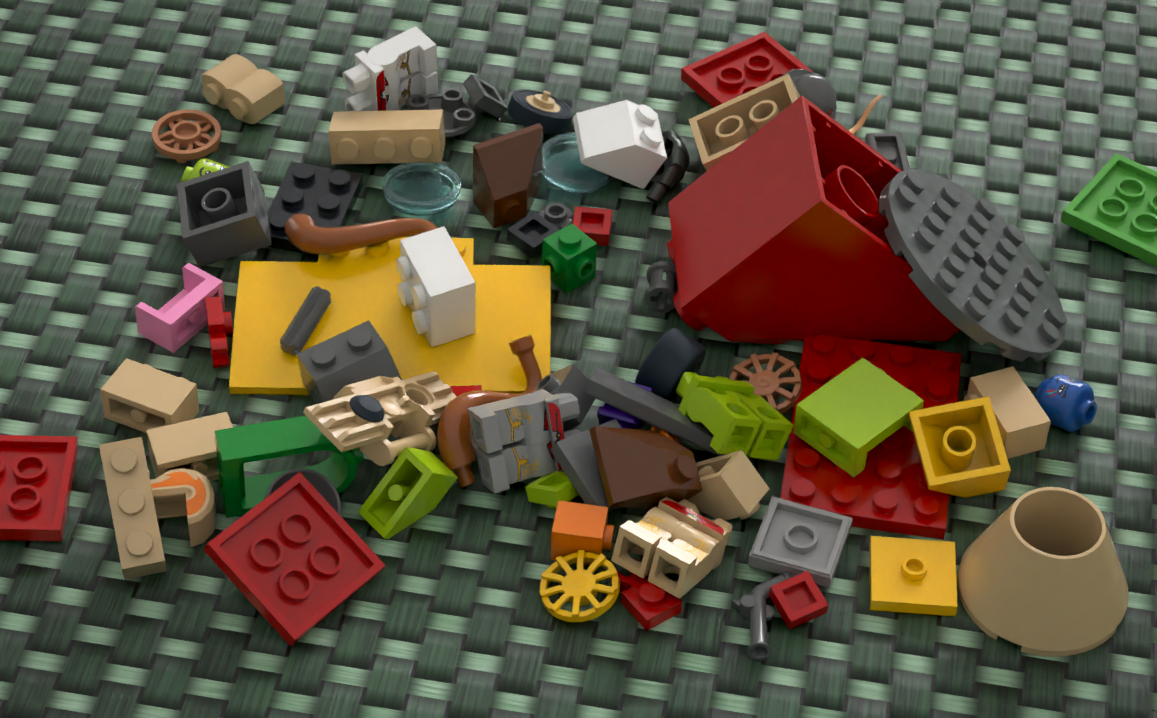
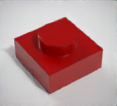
(594, 223)
(798, 599)

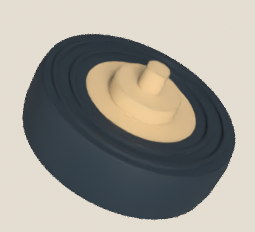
(536, 107)

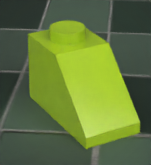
(407, 492)

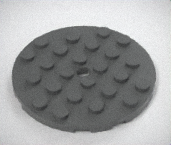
(972, 265)

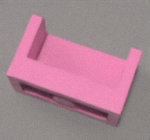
(183, 314)

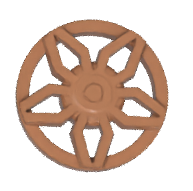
(186, 135)

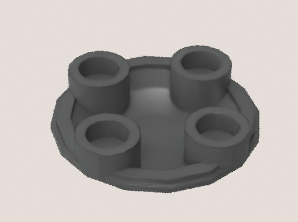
(457, 112)

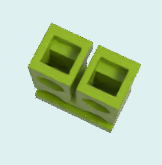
(734, 415)

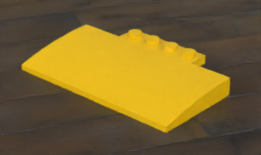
(363, 287)

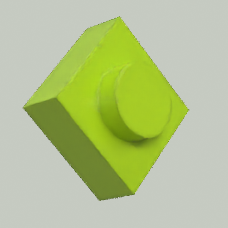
(550, 489)

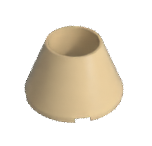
(1045, 575)

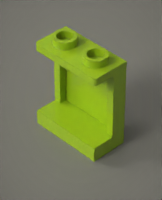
(854, 414)

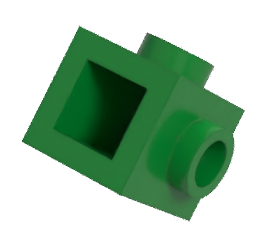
(570, 257)

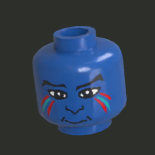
(1066, 402)

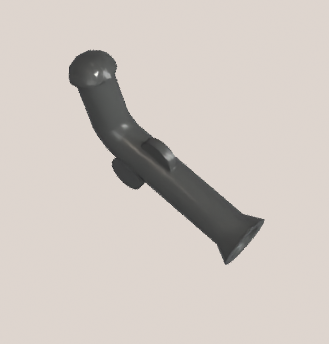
(754, 608)

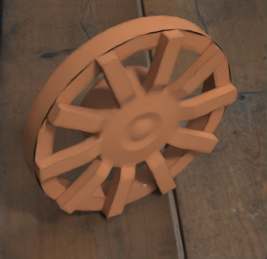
(767, 382)

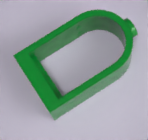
(271, 441)

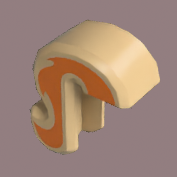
(186, 494)

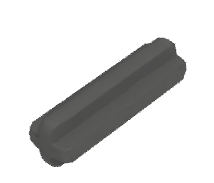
(305, 320)

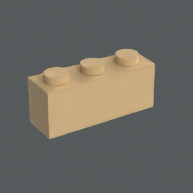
(387, 136)
(132, 508)

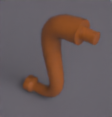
(331, 240)

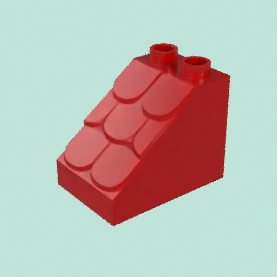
(793, 241)

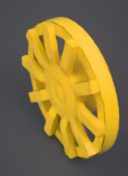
(579, 586)

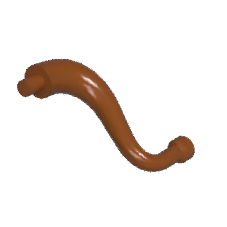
(454, 423)

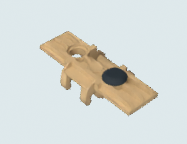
(374, 408)

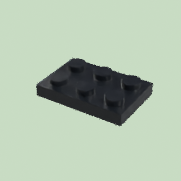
(316, 191)

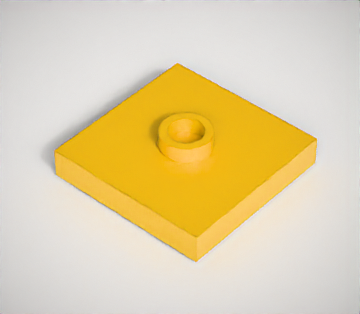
(912, 576)

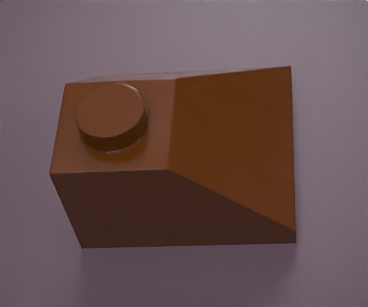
(508, 174)
(643, 467)

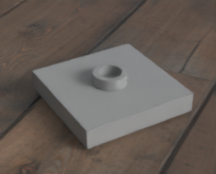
(800, 540)

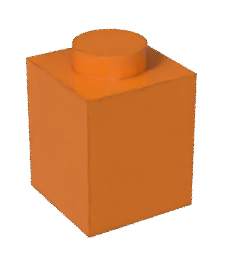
(580, 528)

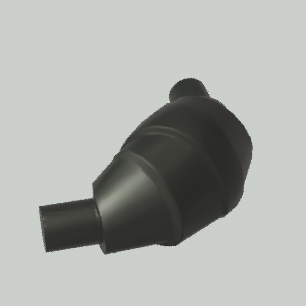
(672, 169)

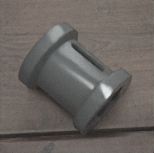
(654, 278)

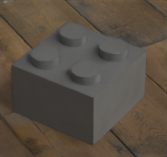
(223, 214)

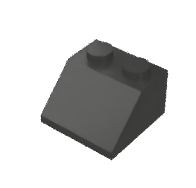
(344, 361)

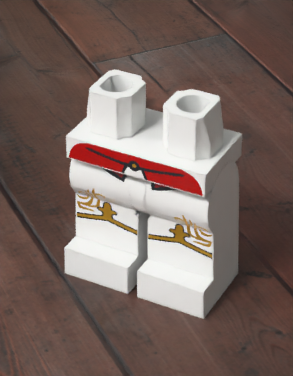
(392, 73)

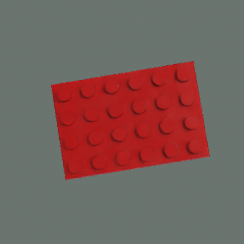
(893, 486)

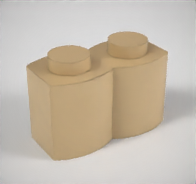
(243, 89)

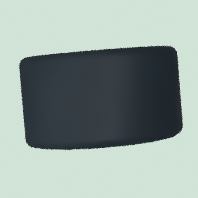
(669, 361)

